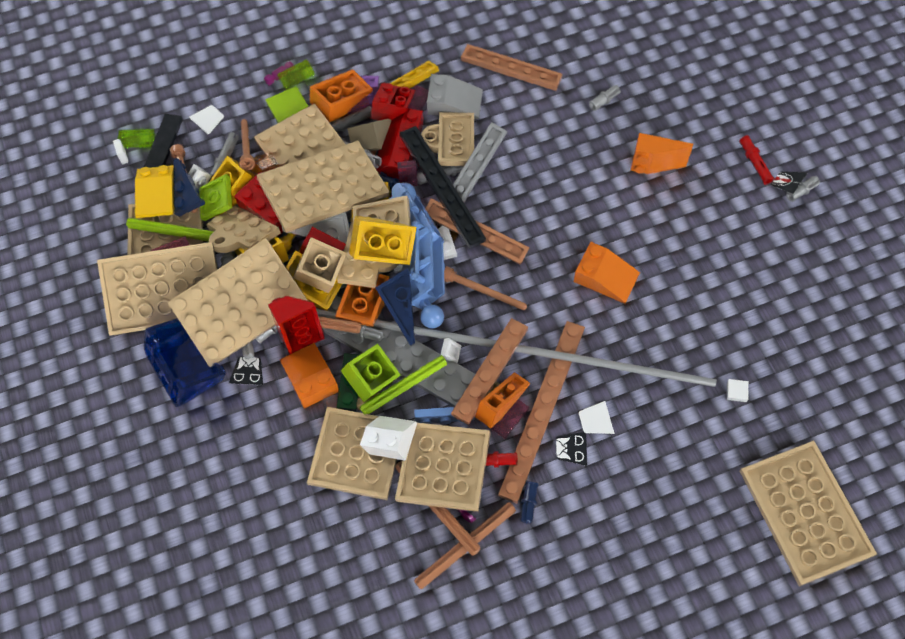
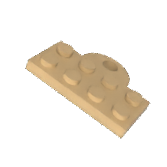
(451, 138)
(239, 229)
(359, 271)

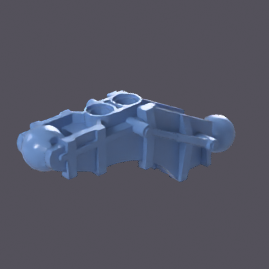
(427, 259)

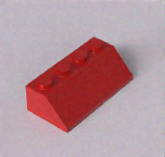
(393, 147)
(296, 322)

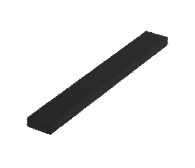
(442, 187)

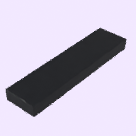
(164, 140)

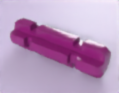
(270, 79)

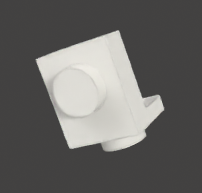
(199, 176)

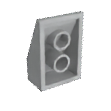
(453, 96)

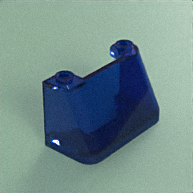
(179, 362)

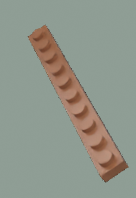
(540, 414)

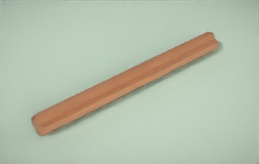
(453, 525)
(459, 550)

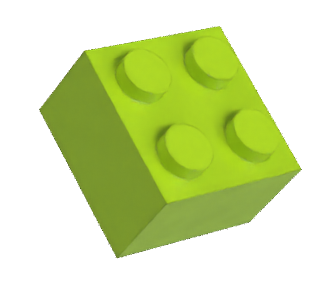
(370, 372)

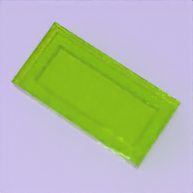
(296, 74)
(137, 138)

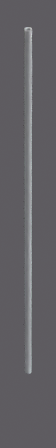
(544, 352)

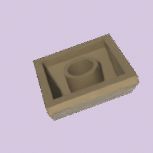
(370, 135)

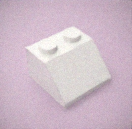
(388, 437)

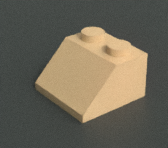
(319, 265)

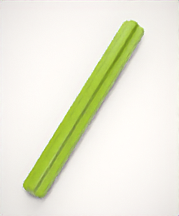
(168, 229)
(403, 385)

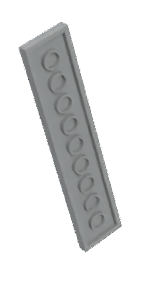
(445, 384)

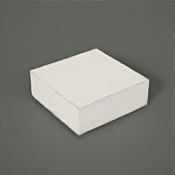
(120, 150)
(451, 350)
(737, 390)

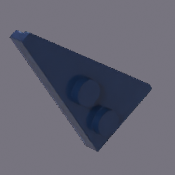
(185, 193)
(398, 299)

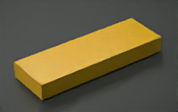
(416, 75)

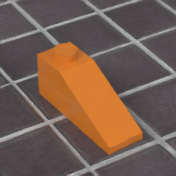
(501, 399)

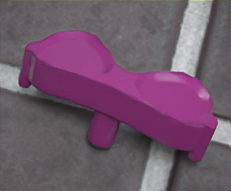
(467, 516)

